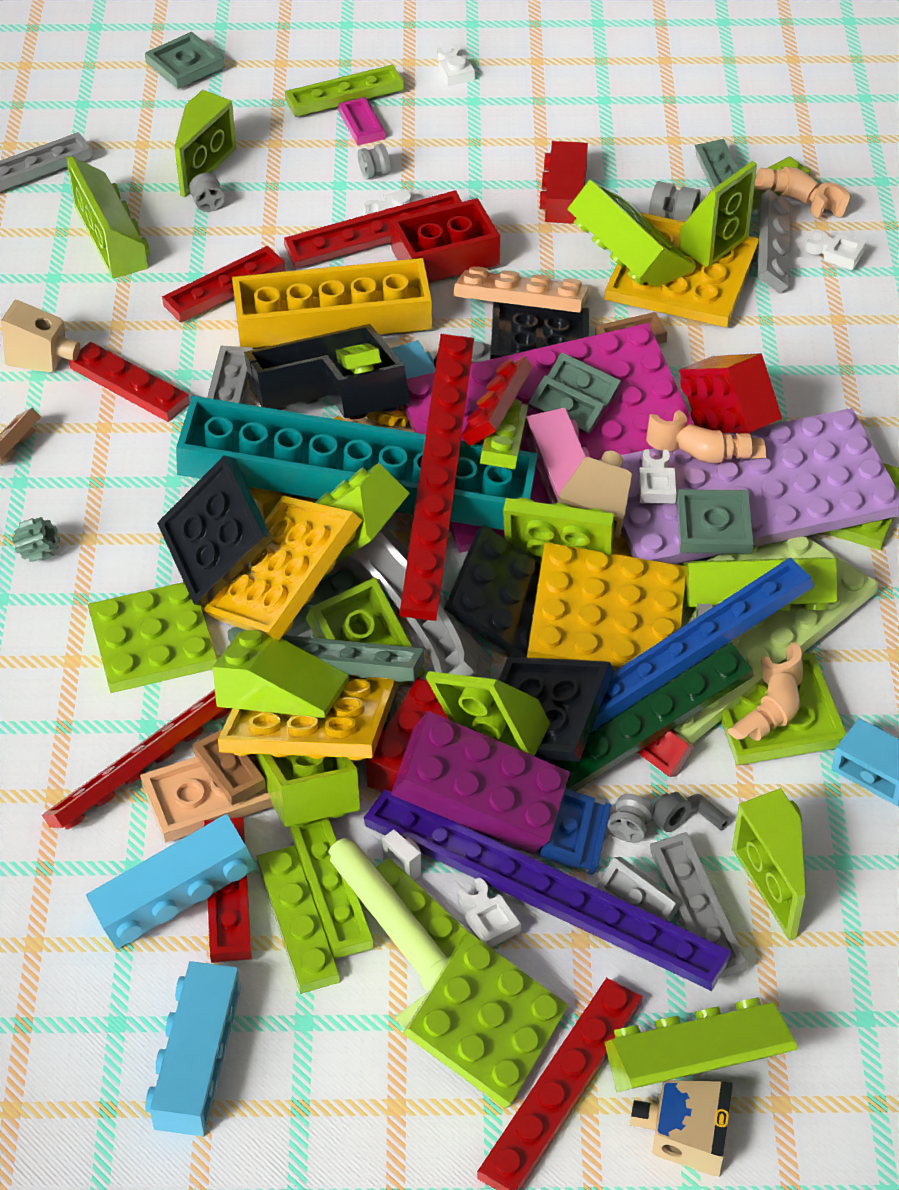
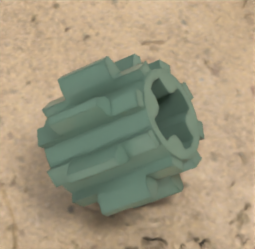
(36, 539)

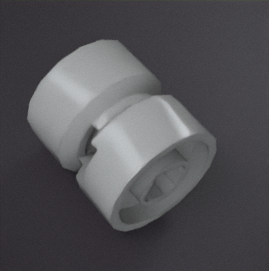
(685, 203)

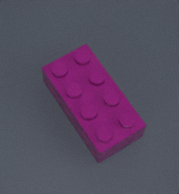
(480, 783)

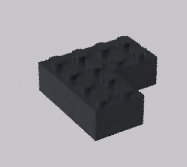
(310, 370)

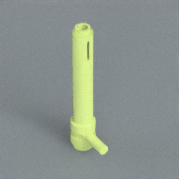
(391, 915)

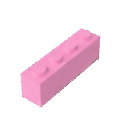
(557, 446)

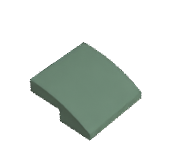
(577, 388)

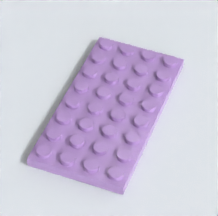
(813, 481)

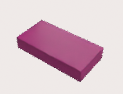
(361, 121)

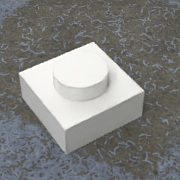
(403, 853)

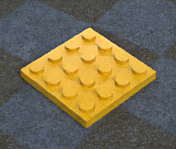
(702, 295)
(288, 569)
(603, 605)
(347, 730)

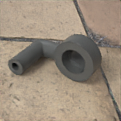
(674, 808)

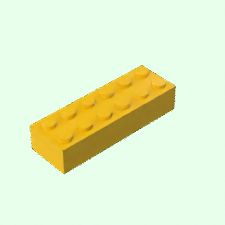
(331, 299)

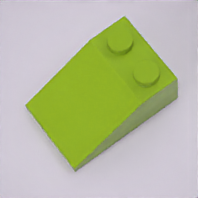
(204, 137)
(720, 219)
(359, 616)
(275, 677)
(491, 709)
(309, 787)
(771, 852)

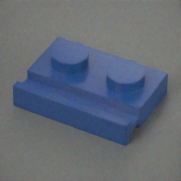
(577, 832)

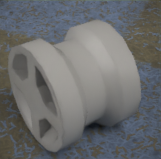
(374, 160)
(207, 192)
(630, 818)

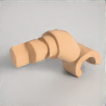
(802, 187)
(701, 443)
(781, 700)

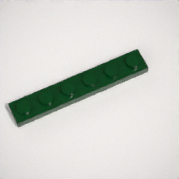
(657, 715)

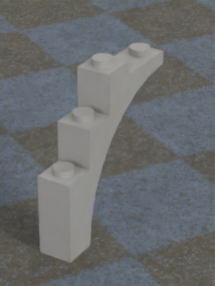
(445, 640)

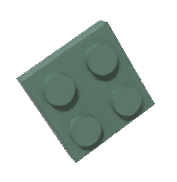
(184, 60)
(714, 521)

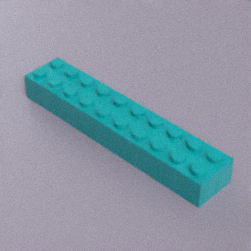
(316, 453)

